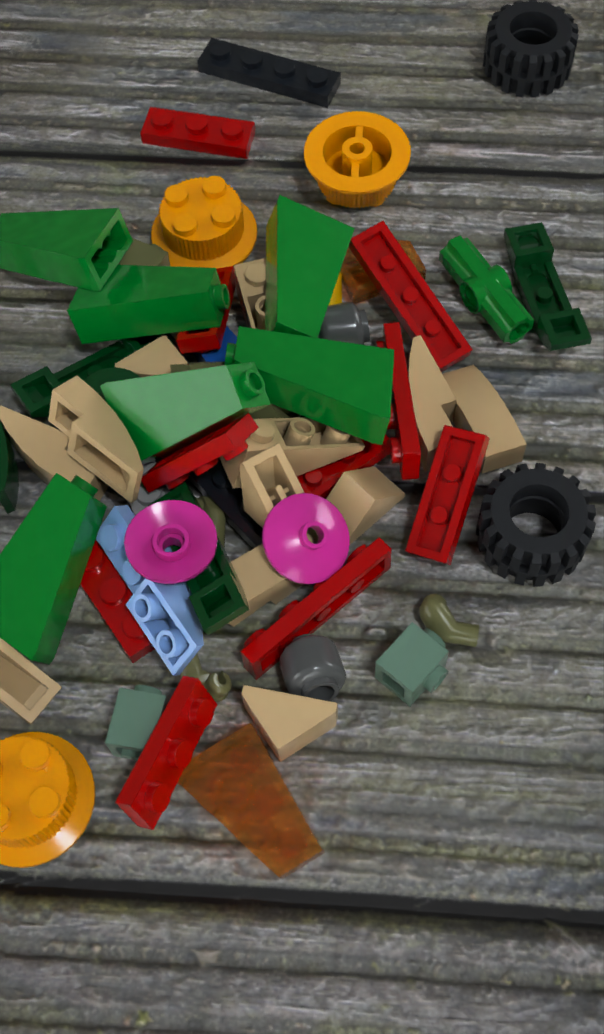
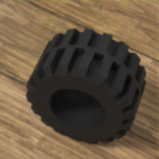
(530, 48)
(543, 494)

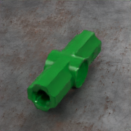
(486, 290)

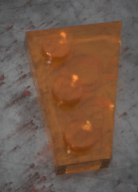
(251, 799)

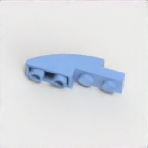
(158, 608)

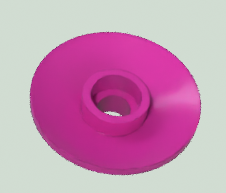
(166, 525)
(287, 541)

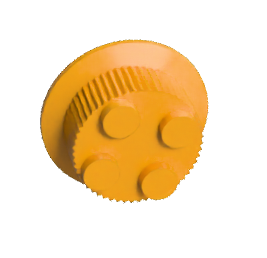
(357, 158)
(204, 224)
(43, 798)

